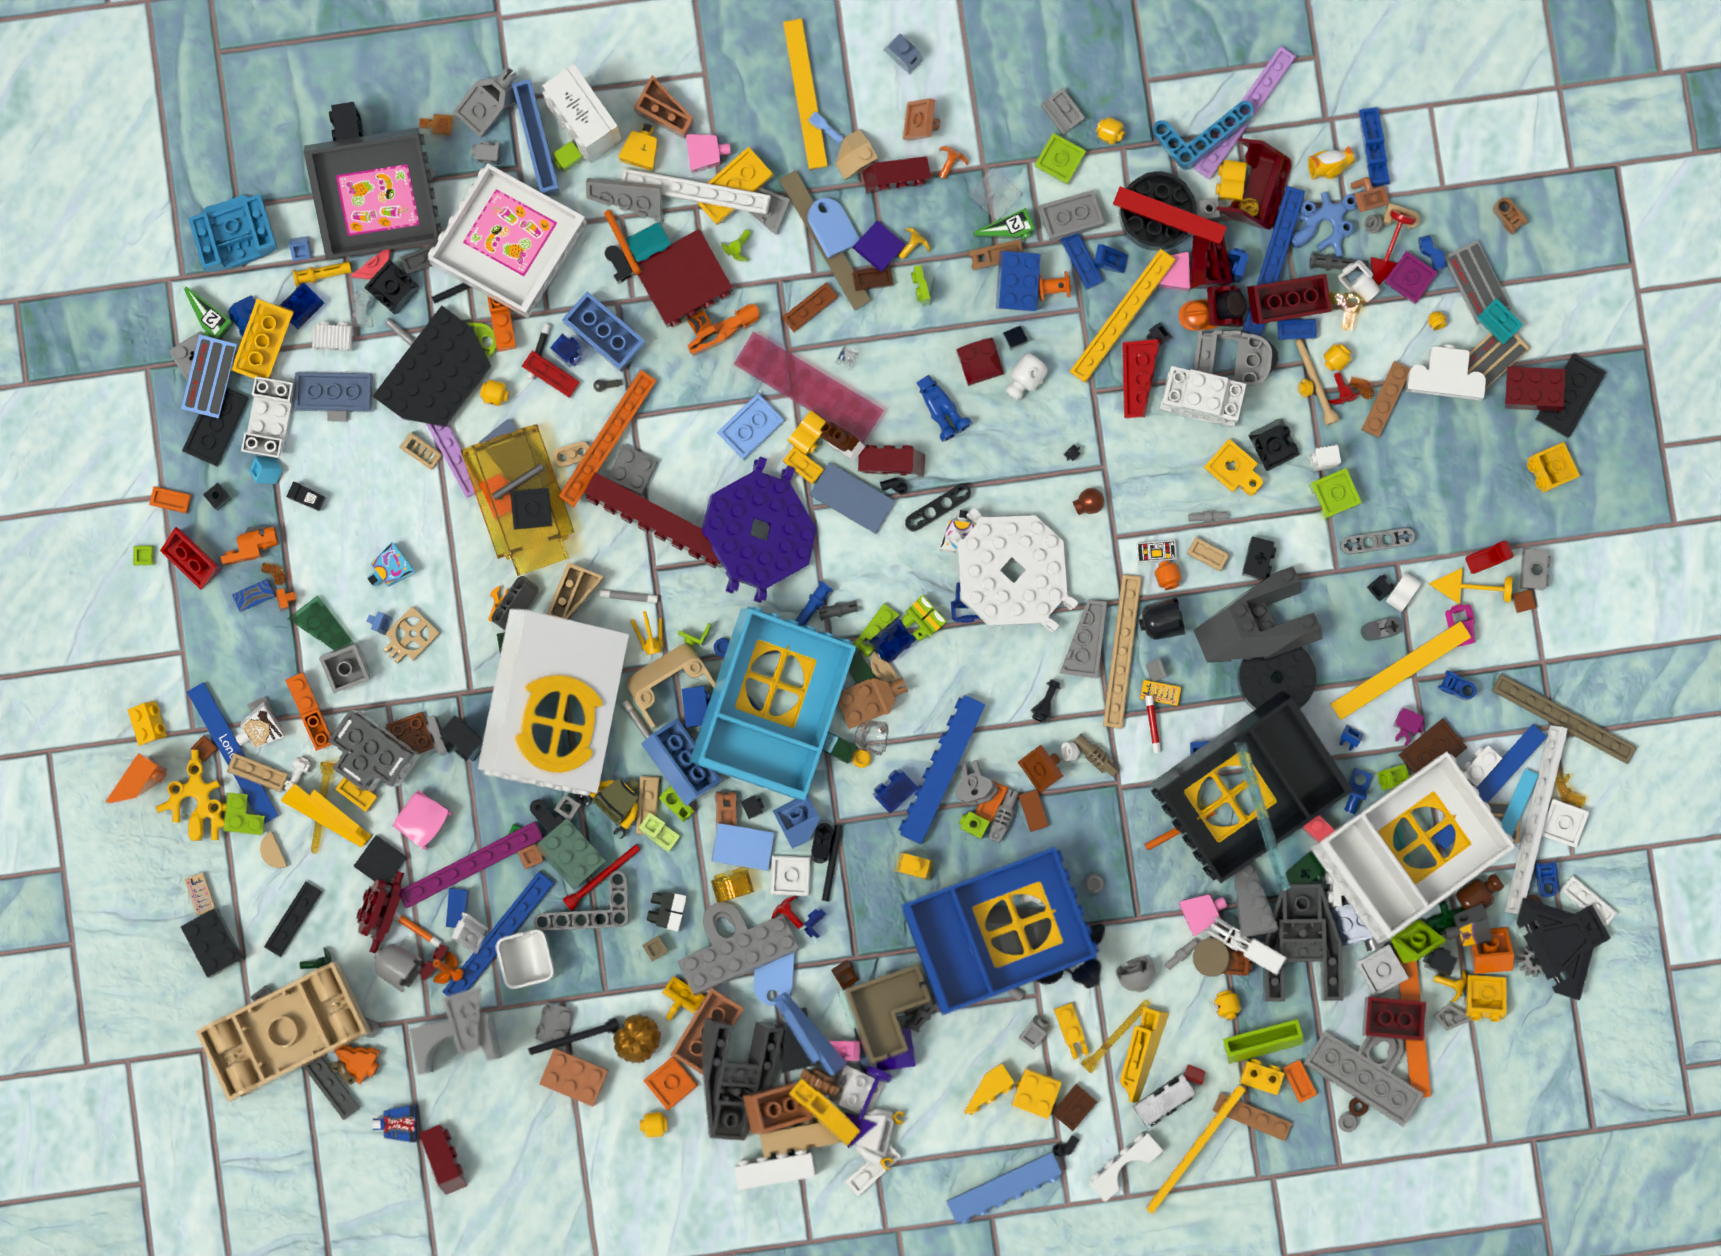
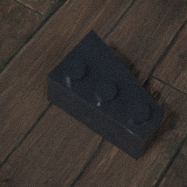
(793, 1053)

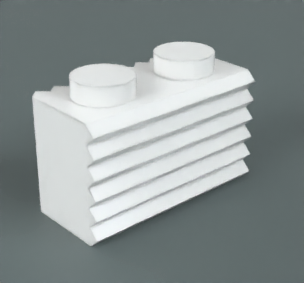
(332, 336)
(1325, 458)

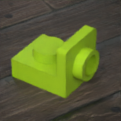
(1392, 777)

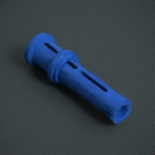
(816, 600)

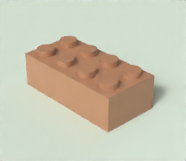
(690, 1044)

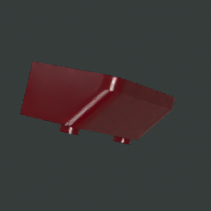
(1265, 184)

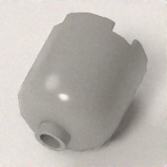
(396, 966)

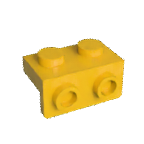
(147, 722)

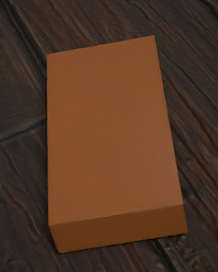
(1033, 810)

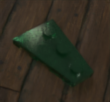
(321, 624)

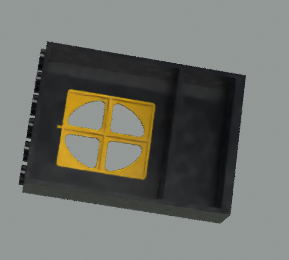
(1293, 777)

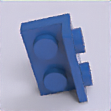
(1240, 259)

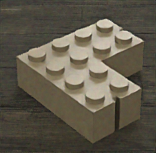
(876, 1007)

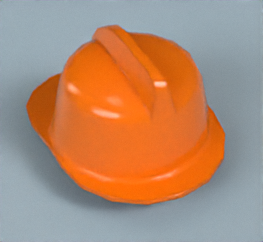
(1195, 315)

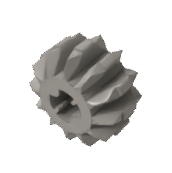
(1527, 963)

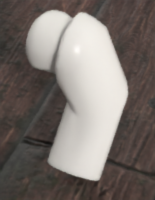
(1024, 899)

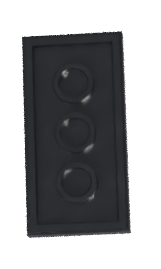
(1580, 385)
(211, 434)

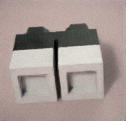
(667, 919)

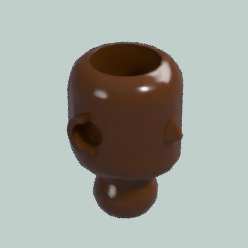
(1478, 892)

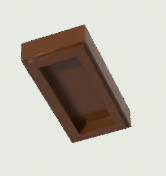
(872, 279)

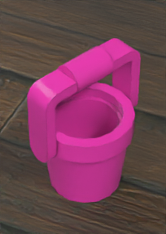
(1468, 624)

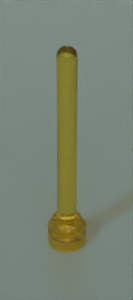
(326, 769)
(1091, 1062)

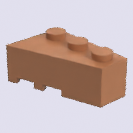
(661, 108)

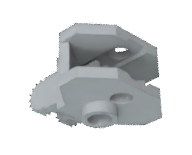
(975, 787)

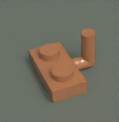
(1371, 197)

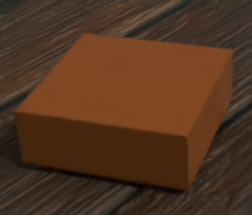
(1523, 601)
(205, 747)

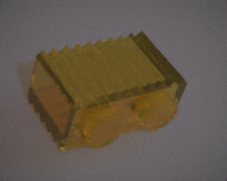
(732, 886)

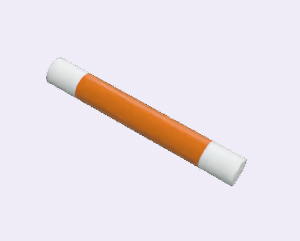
(417, 929)

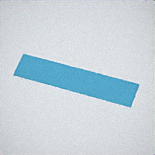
(1518, 801)

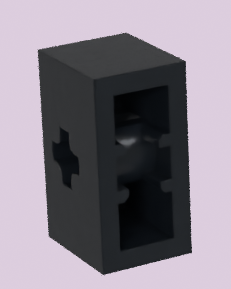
(1251, 566)

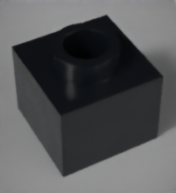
(221, 501)
(752, 806)

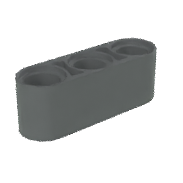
(518, 598)

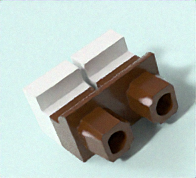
(841, 440)

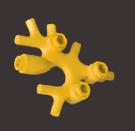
(200, 791)

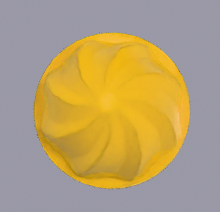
(1437, 320)

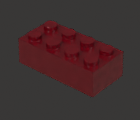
(1289, 299)

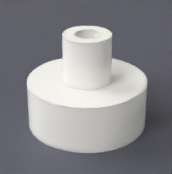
(1069, 751)

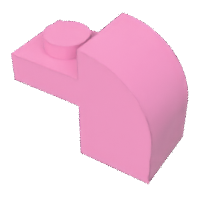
(848, 1049)

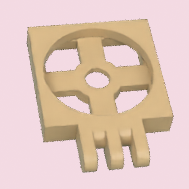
(399, 647)

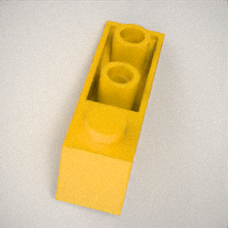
(992, 1083)

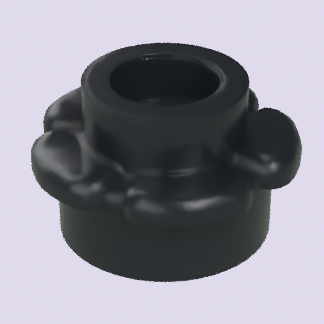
(1072, 453)

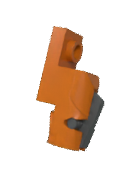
(250, 544)

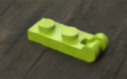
(881, 619)

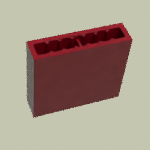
(684, 279)

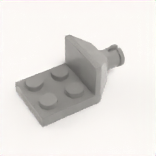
(487, 101)

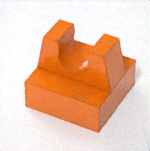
(283, 599)

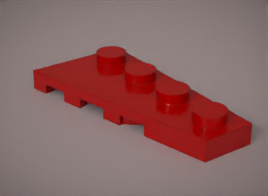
(1138, 374)

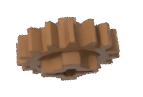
(820, 1081)

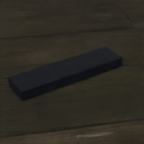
(293, 919)

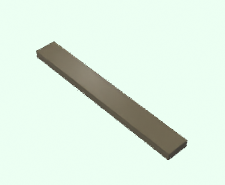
(838, 263)
(1564, 718)

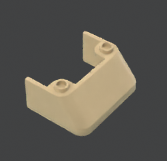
(680, 657)

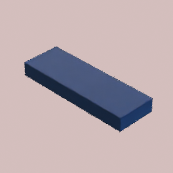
(1082, 261)

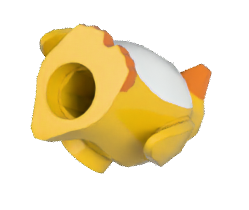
(1330, 163)

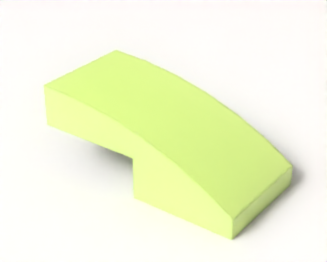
(658, 832)

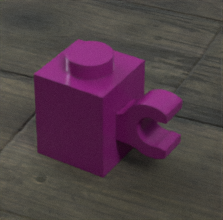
(1409, 723)

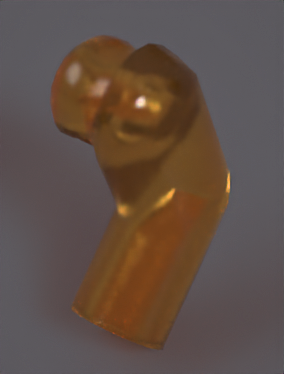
(1364, 387)
(276, 572)

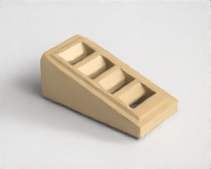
(408, 439)

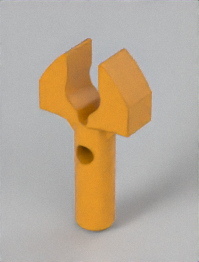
(494, 594)

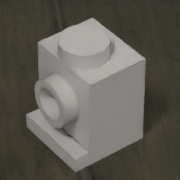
(486, 152)

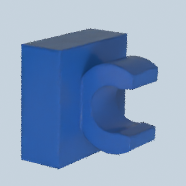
(1351, 736)

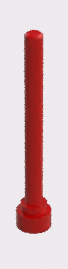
(572, 900)

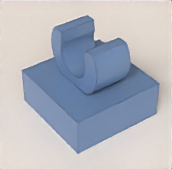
(380, 622)

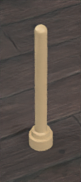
(1329, 415)

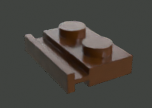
(1074, 1107)

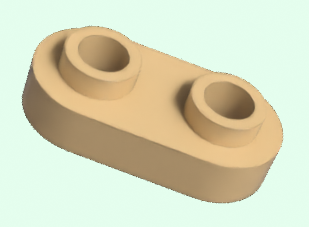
(571, 452)

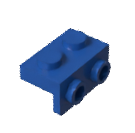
(241, 312)

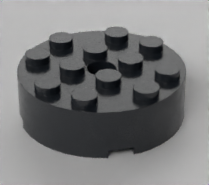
(1164, 188)
(1296, 674)

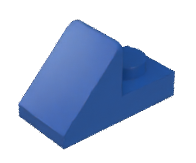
(1110, 259)

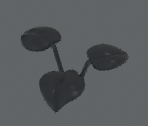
(1089, 971)

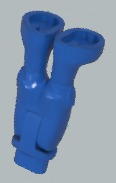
(939, 405)

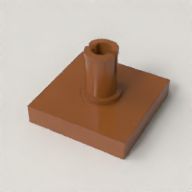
(1041, 768)

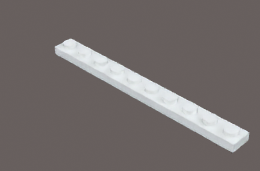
(1536, 818)

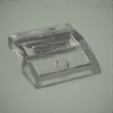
(995, 194)

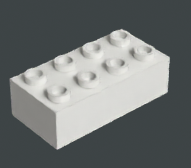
(775, 1170)

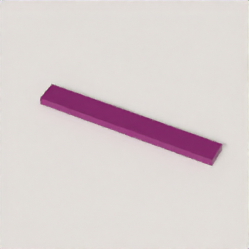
(470, 864)

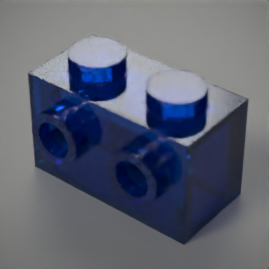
(567, 350)
(894, 790)

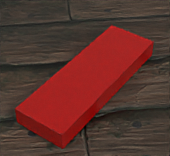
(550, 374)

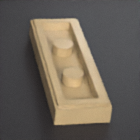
(257, 772)
(647, 799)

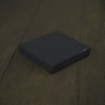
(531, 508)
(380, 860)

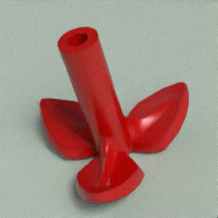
(1345, 392)
(785, 909)

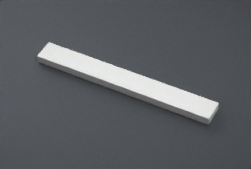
(702, 192)

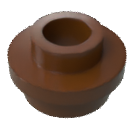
(1364, 1107)

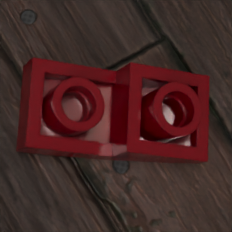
(428, 969)

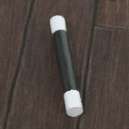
(540, 345)

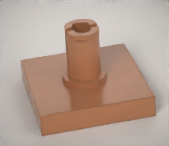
(920, 120)

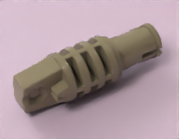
(1096, 755)

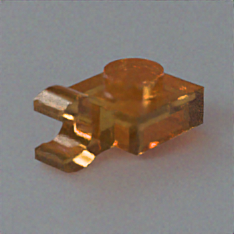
(440, 124)

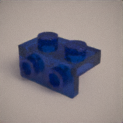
(303, 303)
(891, 641)

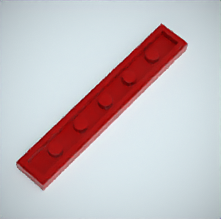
(1169, 215)

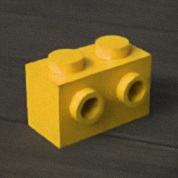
(1261, 1077)

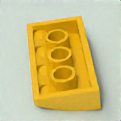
(262, 339)

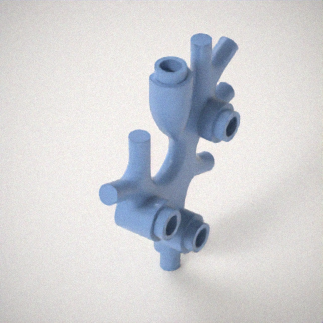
(1328, 211)

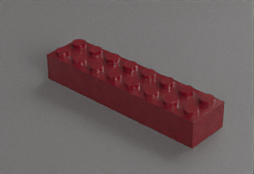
(650, 517)

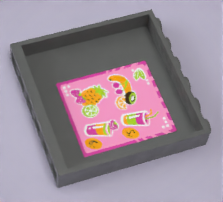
(372, 193)

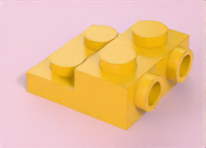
(1552, 467)
(1485, 998)

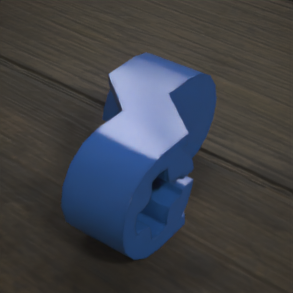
(1436, 255)

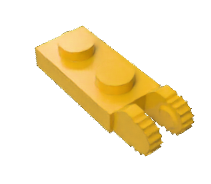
(1071, 1028)

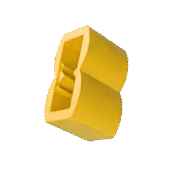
(1232, 180)
(807, 433)

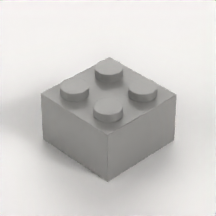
(345, 667)

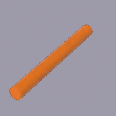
(622, 242)
(1166, 836)

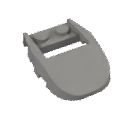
(1252, 358)

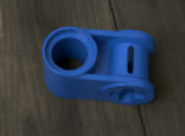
(1456, 686)
(1546, 877)

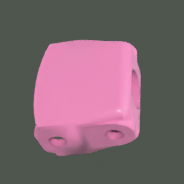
(421, 819)

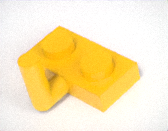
(683, 996)

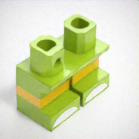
(917, 612)

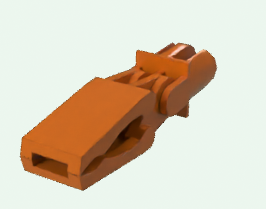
(726, 328)

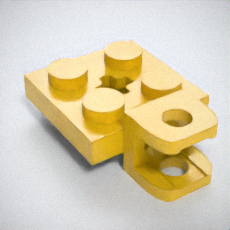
(1241, 475)

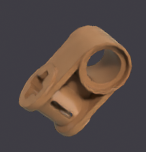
(1510, 216)

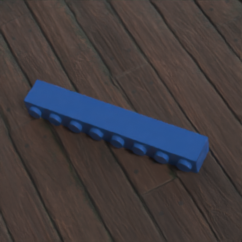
(943, 767)

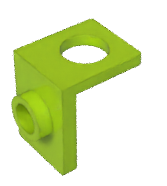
(692, 640)

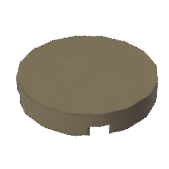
(1211, 957)

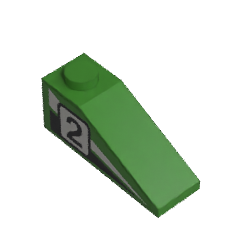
(1010, 227)
(210, 319)

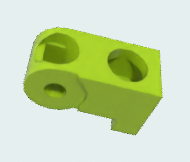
(673, 802)

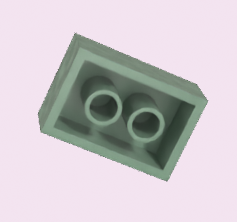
(570, 854)

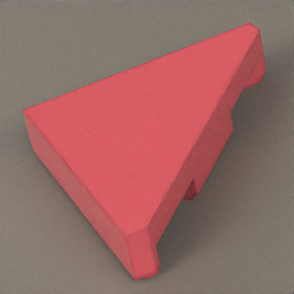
(371, 267)

